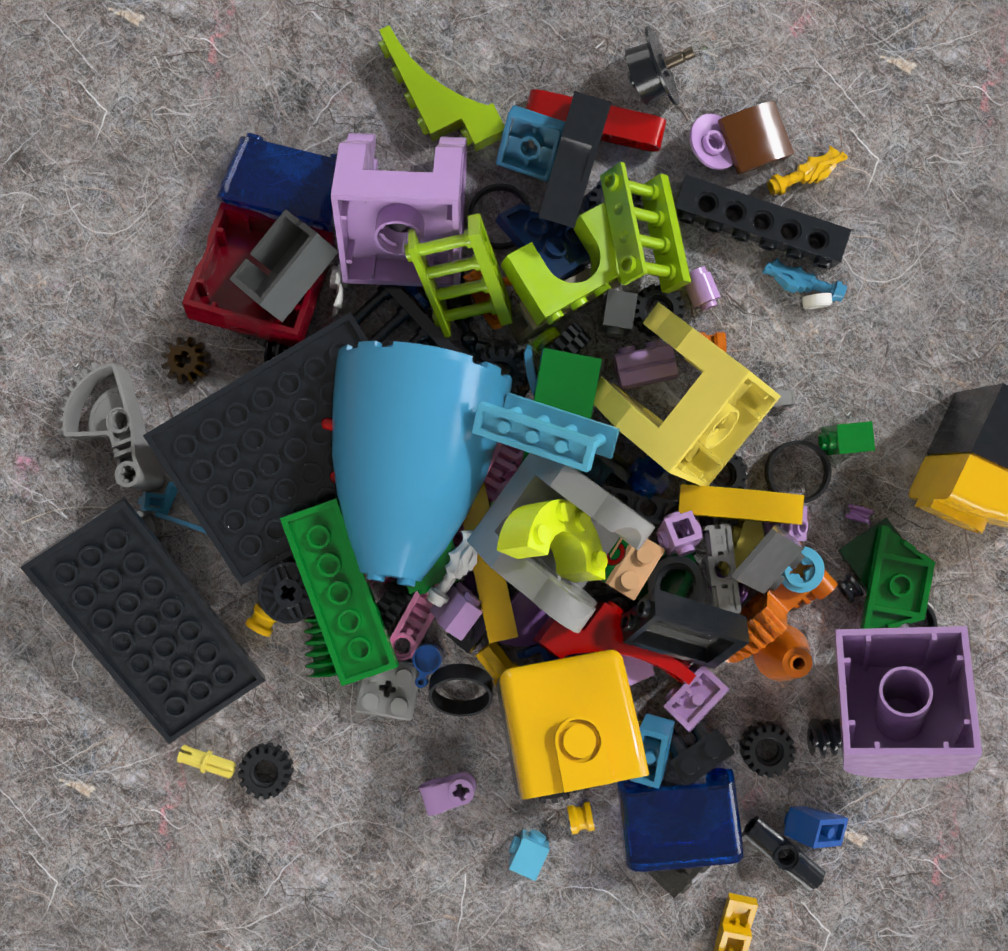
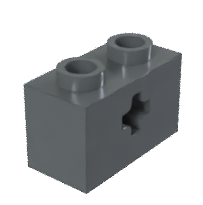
(617, 314)

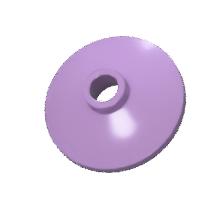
(709, 142)

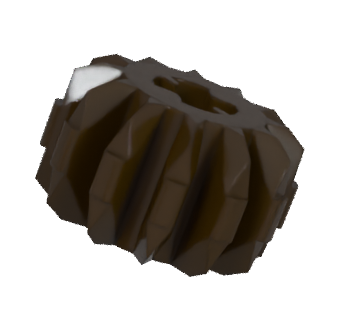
(182, 371)

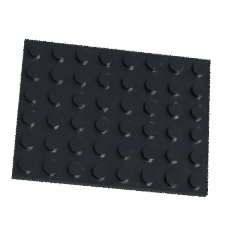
(259, 450)

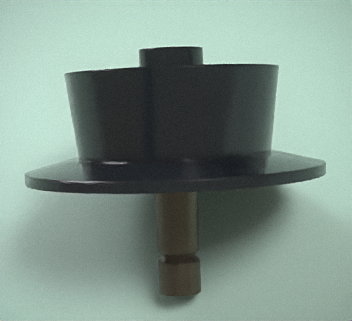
(651, 69)

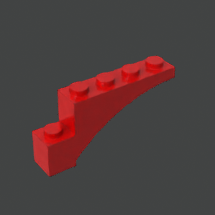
(604, 633)

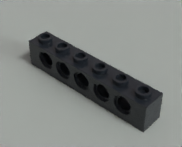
(831, 236)

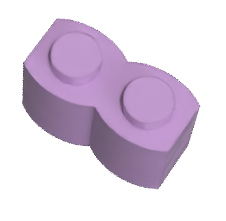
(459, 612)

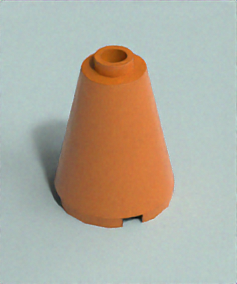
(785, 657)

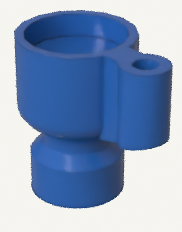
(426, 661)

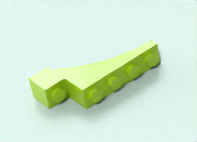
(438, 106)

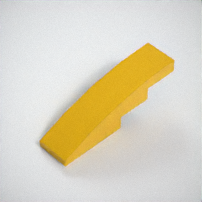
(742, 504)
(736, 923)

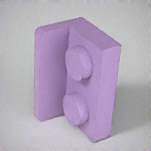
(695, 700)

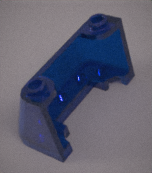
(280, 178)
(681, 824)

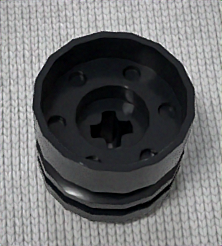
(273, 597)

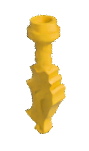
(815, 170)

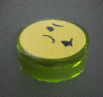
(546, 339)

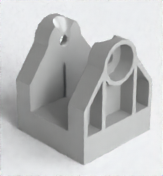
(536, 577)

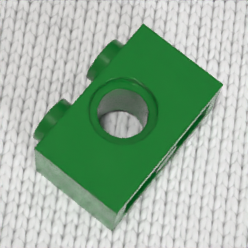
(847, 438)

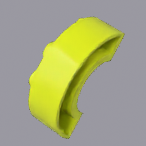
(557, 526)

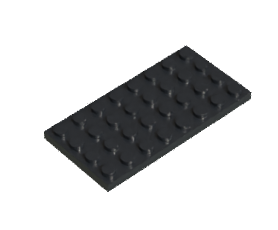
(144, 620)

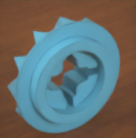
(812, 575)

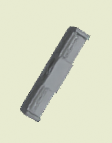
(720, 547)

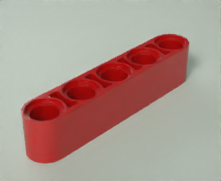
(622, 125)

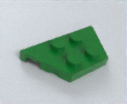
(897, 583)

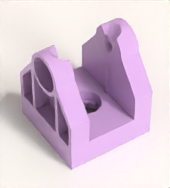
(370, 199)

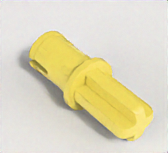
(206, 761)

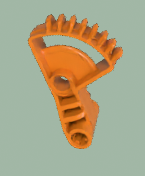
(768, 612)

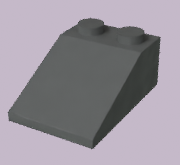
(769, 560)

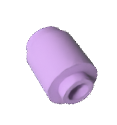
(702, 289)

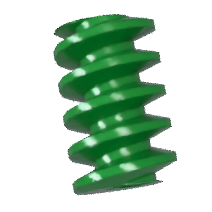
(322, 662)

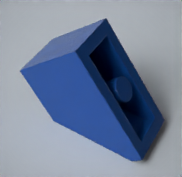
(815, 827)

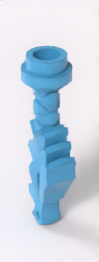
(795, 279)

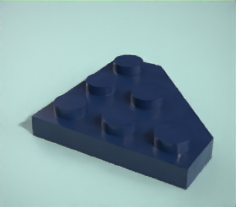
(554, 242)

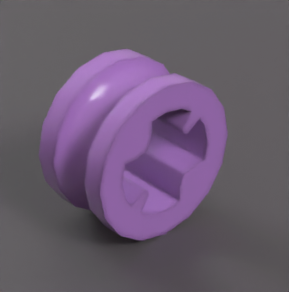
(859, 514)

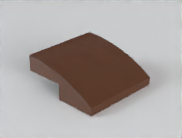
(755, 137)

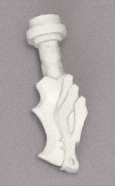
(461, 561)

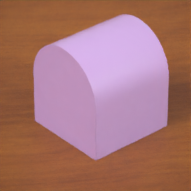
(907, 702)

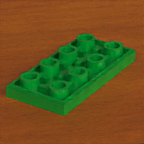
(567, 382)

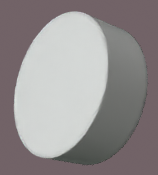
(817, 301)

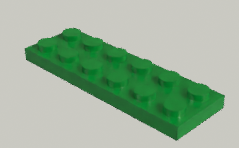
(339, 593)

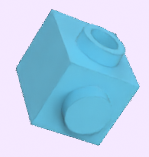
(528, 853)

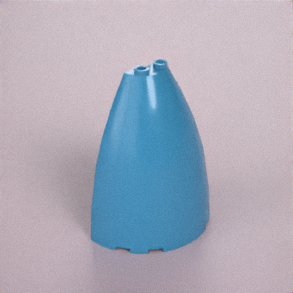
(408, 451)

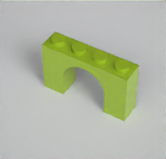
(549, 296)

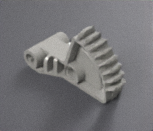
(135, 460)

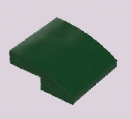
(860, 552)

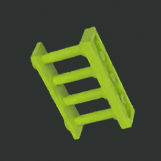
(662, 225)
(481, 260)

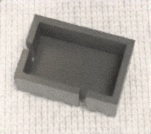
(295, 260)

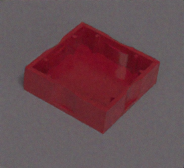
(221, 303)

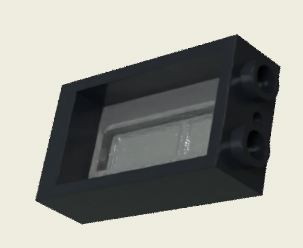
(684, 629)

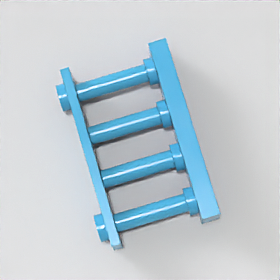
(546, 431)

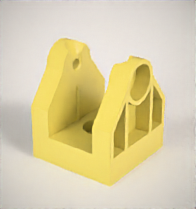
(710, 417)

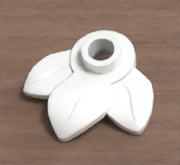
(337, 283)

